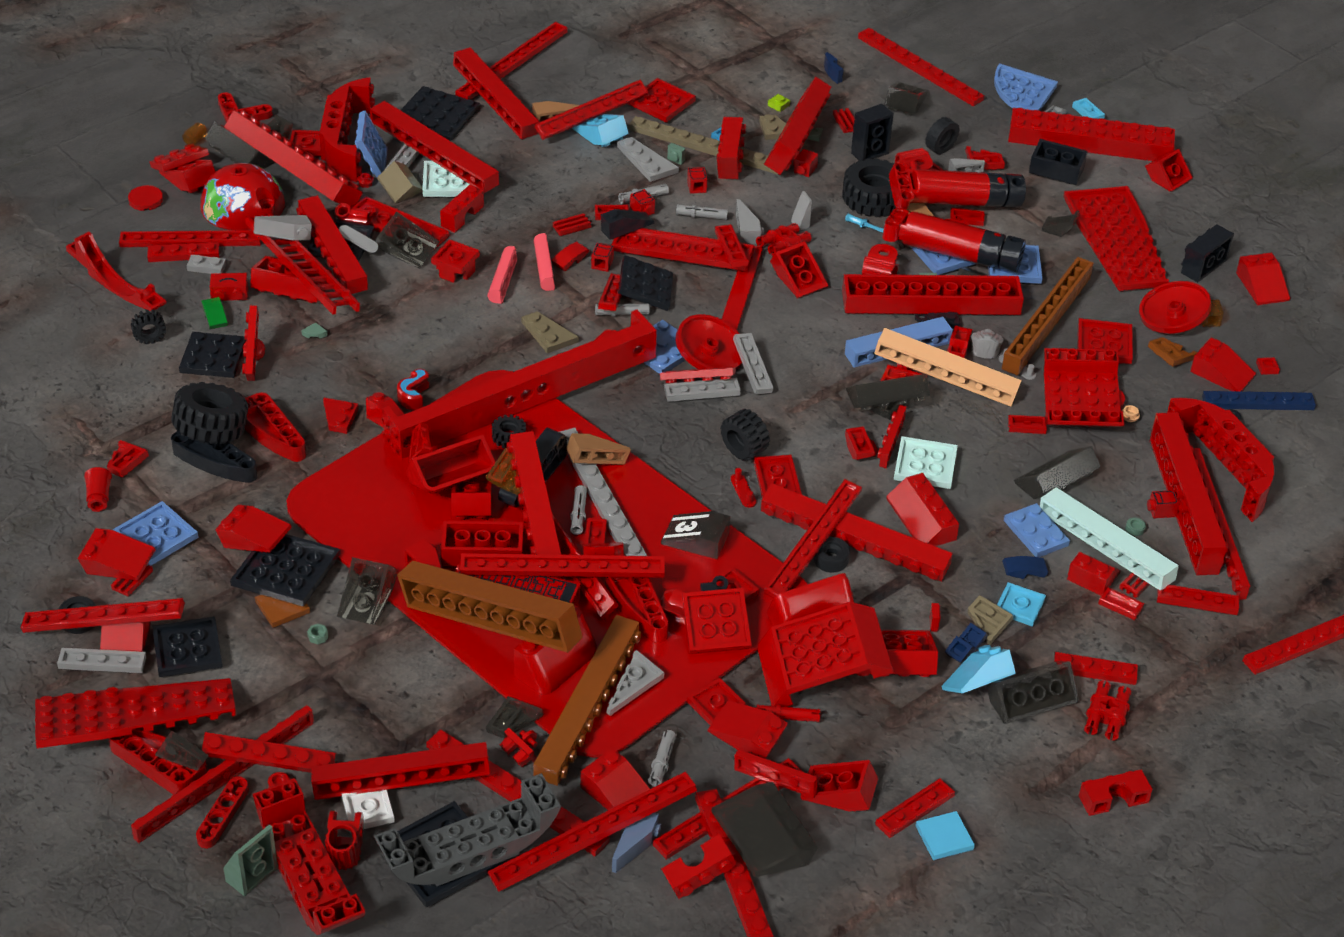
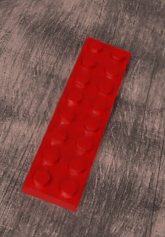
(677, 247)

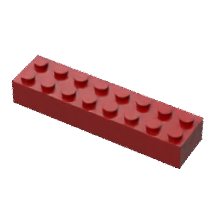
(798, 126)

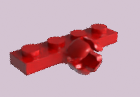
(253, 348)

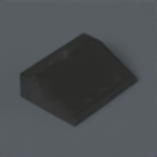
(765, 830)

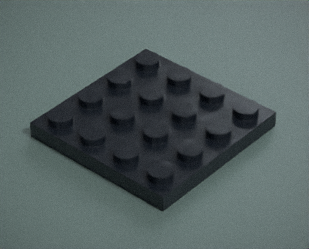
(441, 111)
(288, 571)
(442, 817)

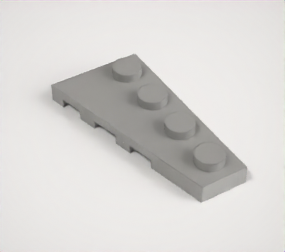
(646, 160)

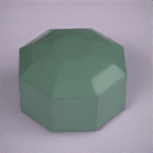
(317, 633)

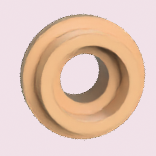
(1131, 413)

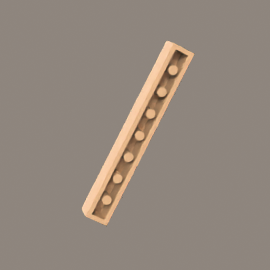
(947, 367)

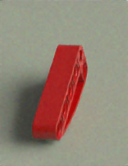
(272, 428)
(640, 603)
(140, 752)

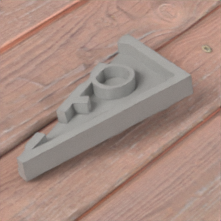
(639, 677)

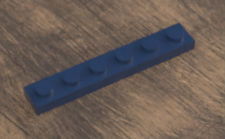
(1260, 400)

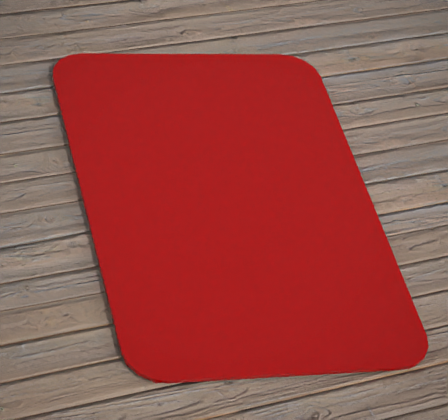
(376, 513)

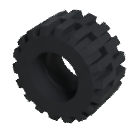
(745, 434)

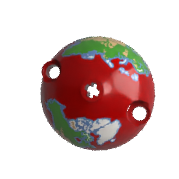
(236, 193)

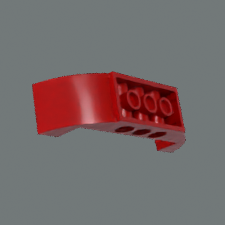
(336, 124)
(1231, 445)
(305, 861)

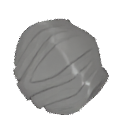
(986, 344)

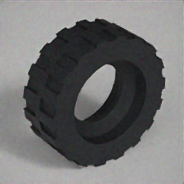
(942, 135)

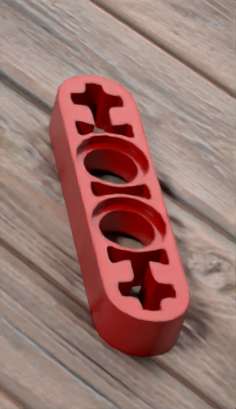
(218, 810)

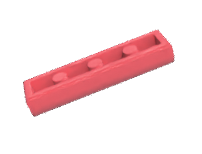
(544, 262)
(503, 275)

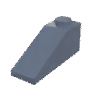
(635, 840)

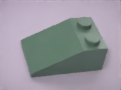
(252, 862)

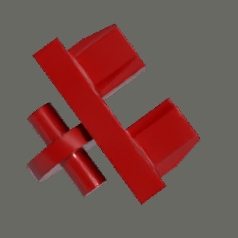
(513, 741)

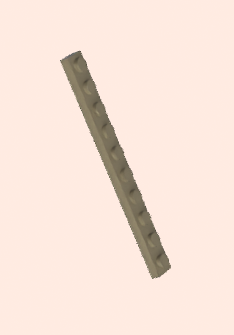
(693, 141)

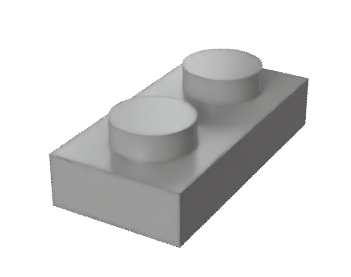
(206, 264)

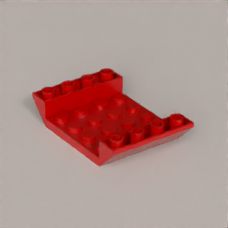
(1082, 387)
(822, 650)

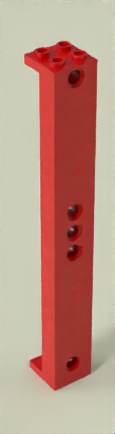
(524, 387)

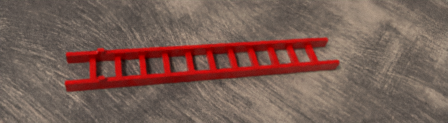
(301, 274)

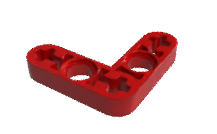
(261, 112)

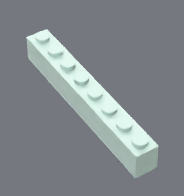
(1109, 539)

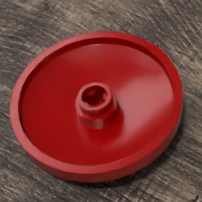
(1175, 307)
(707, 342)

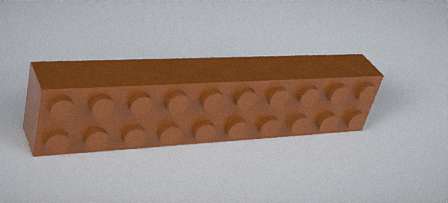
(490, 606)

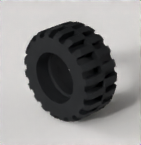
(868, 187)
(209, 412)

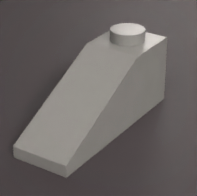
(747, 224)
(285, 227)

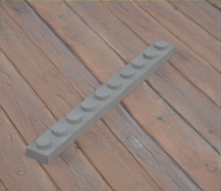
(606, 504)

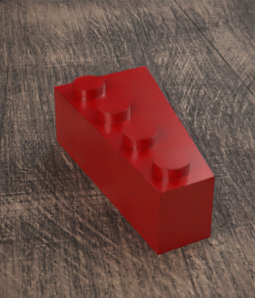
(730, 148)

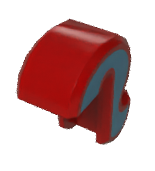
(410, 388)

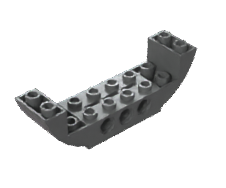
(474, 840)

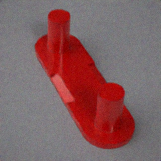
(742, 489)

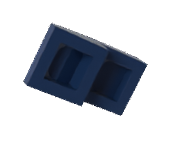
(833, 70)
(1022, 565)
(966, 644)

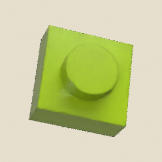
(779, 102)

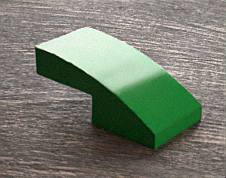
(214, 313)

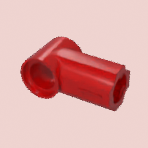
(353, 214)

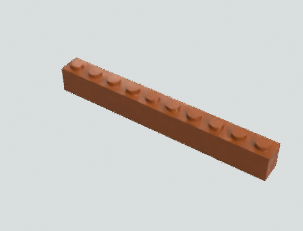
(1047, 316)
(587, 700)

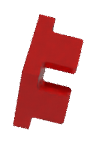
(454, 259)

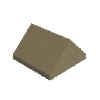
(399, 182)

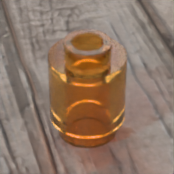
(194, 134)

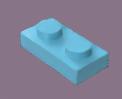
(1087, 109)

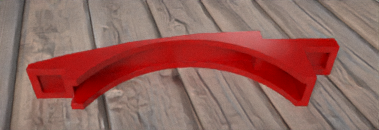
(89, 255)

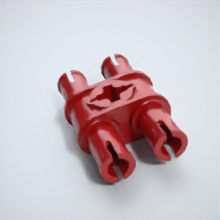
(783, 238)
(1107, 710)

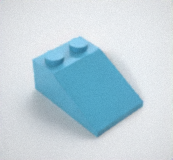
(603, 129)
(981, 669)

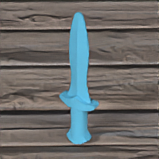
(862, 222)

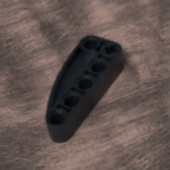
(551, 451)
(217, 458)

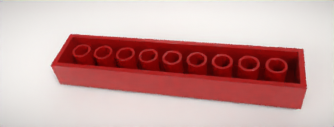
(1091, 134)
(293, 158)
(932, 294)
(1195, 510)

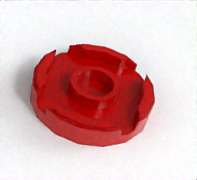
(145, 197)

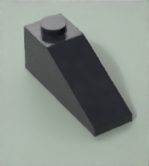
(620, 222)

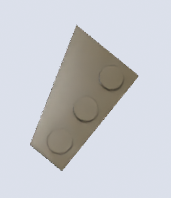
(548, 333)

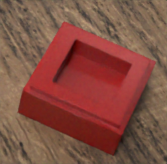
(1267, 366)
(934, 617)

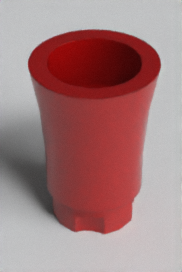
(97, 488)

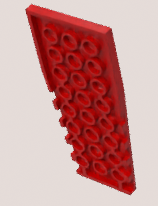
(1118, 236)
(118, 711)

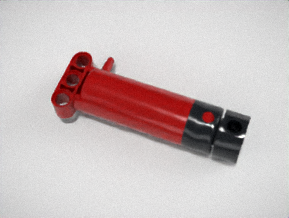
(954, 187)
(955, 239)

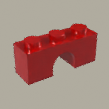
(453, 214)
(1098, 793)
(688, 878)

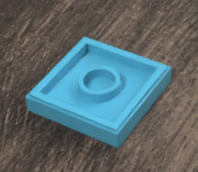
(1021, 603)
(944, 835)

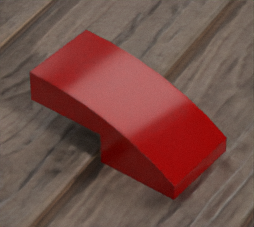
(572, 253)

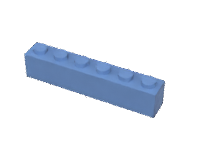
(932, 332)

